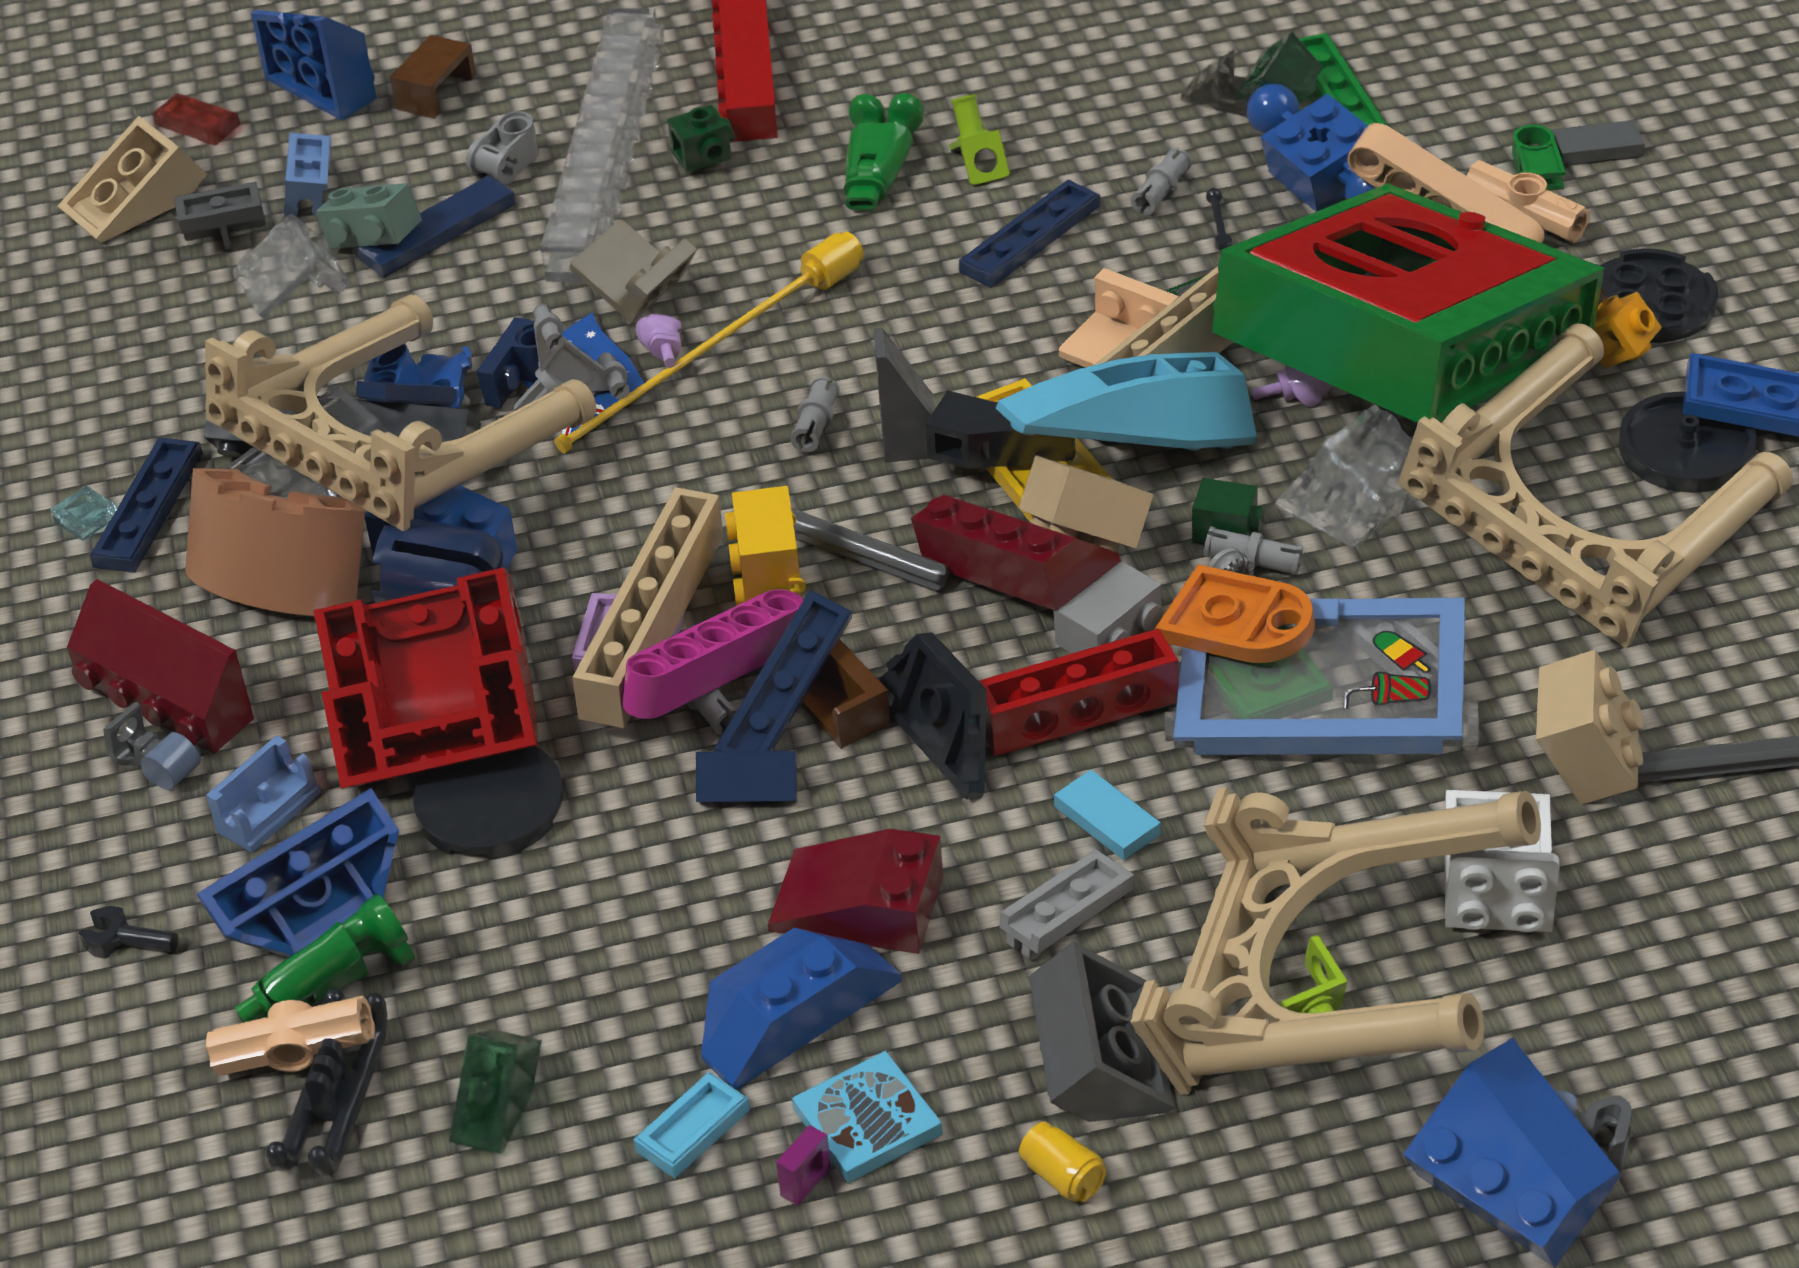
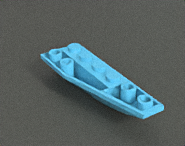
(1141, 400)

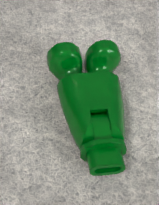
(878, 146)
(331, 960)

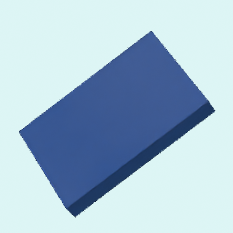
(1742, 394)

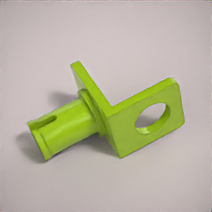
(974, 138)
(1329, 993)

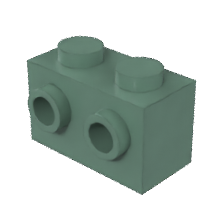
(368, 215)

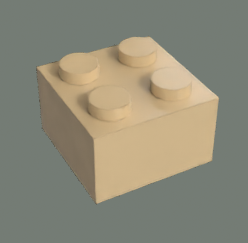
(1085, 504)
(1589, 727)

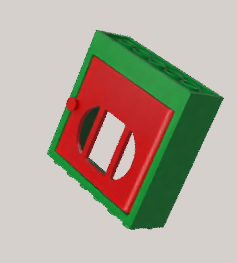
(1439, 329)

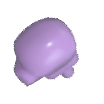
(660, 336)
(1294, 385)

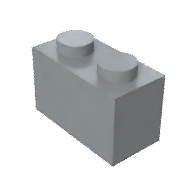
(1109, 609)

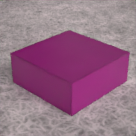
(803, 1165)

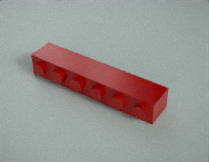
(744, 68)

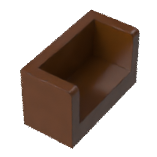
(425, 69)
(847, 698)

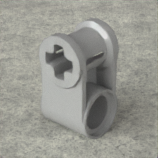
(504, 148)

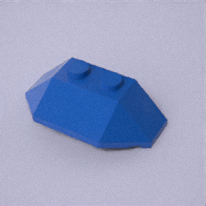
(307, 880)
(786, 1000)

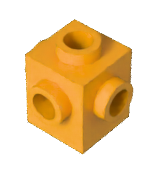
(1625, 328)

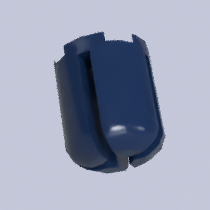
(431, 557)

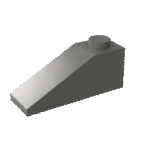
(903, 402)

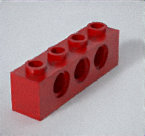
(1079, 691)

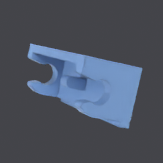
(306, 171)
(262, 795)

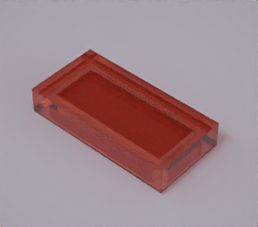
(196, 119)

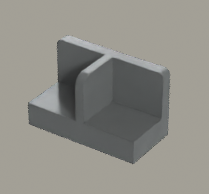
(220, 212)

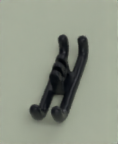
(333, 1094)

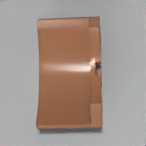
(272, 548)

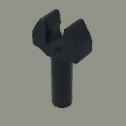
(118, 933)

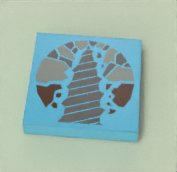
(868, 1116)

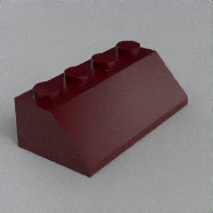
(1009, 552)
(162, 664)

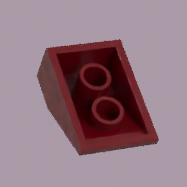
(863, 889)

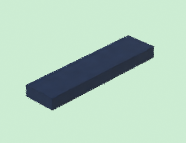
(441, 225)
(1029, 233)
(146, 505)
(786, 676)

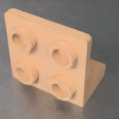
(1120, 310)

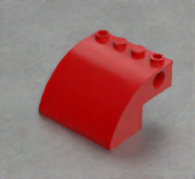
(426, 680)

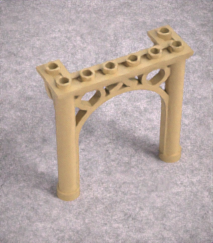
(379, 470)
(1534, 539)
(1241, 933)

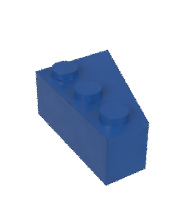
(463, 509)

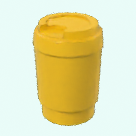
(1062, 1162)

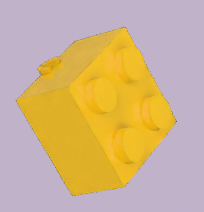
(765, 544)

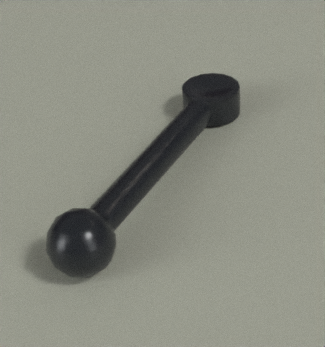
(1222, 240)

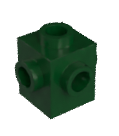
(700, 138)

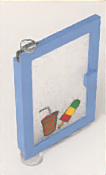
(1365, 683)

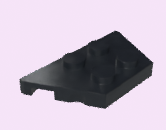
(940, 710)

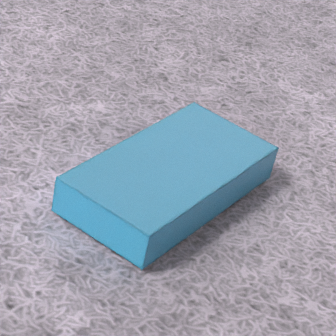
(1107, 814)
(691, 1125)

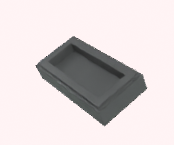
(1599, 142)

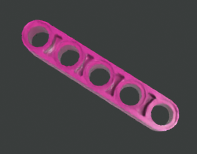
(707, 654)

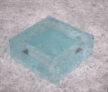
(83, 513)

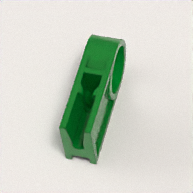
(1540, 160)

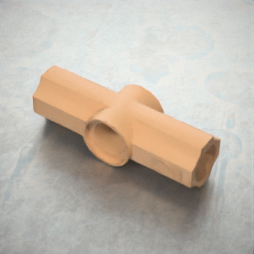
(1530, 196)
(289, 1035)

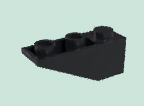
(976, 435)

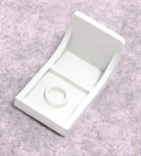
(1503, 884)

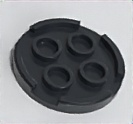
(1673, 289)
(489, 803)

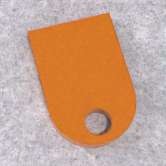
(1238, 616)

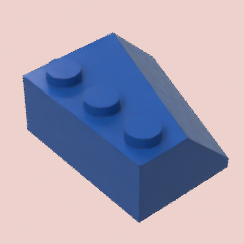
(316, 60)
(1514, 1154)

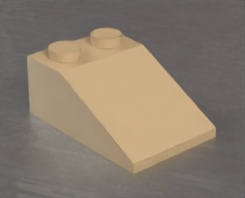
(132, 183)

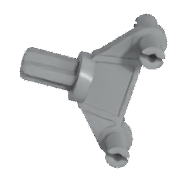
(564, 361)

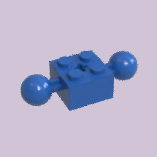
(1307, 146)

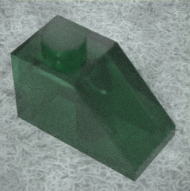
(1286, 64)
(493, 1088)

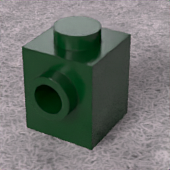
(1226, 507)

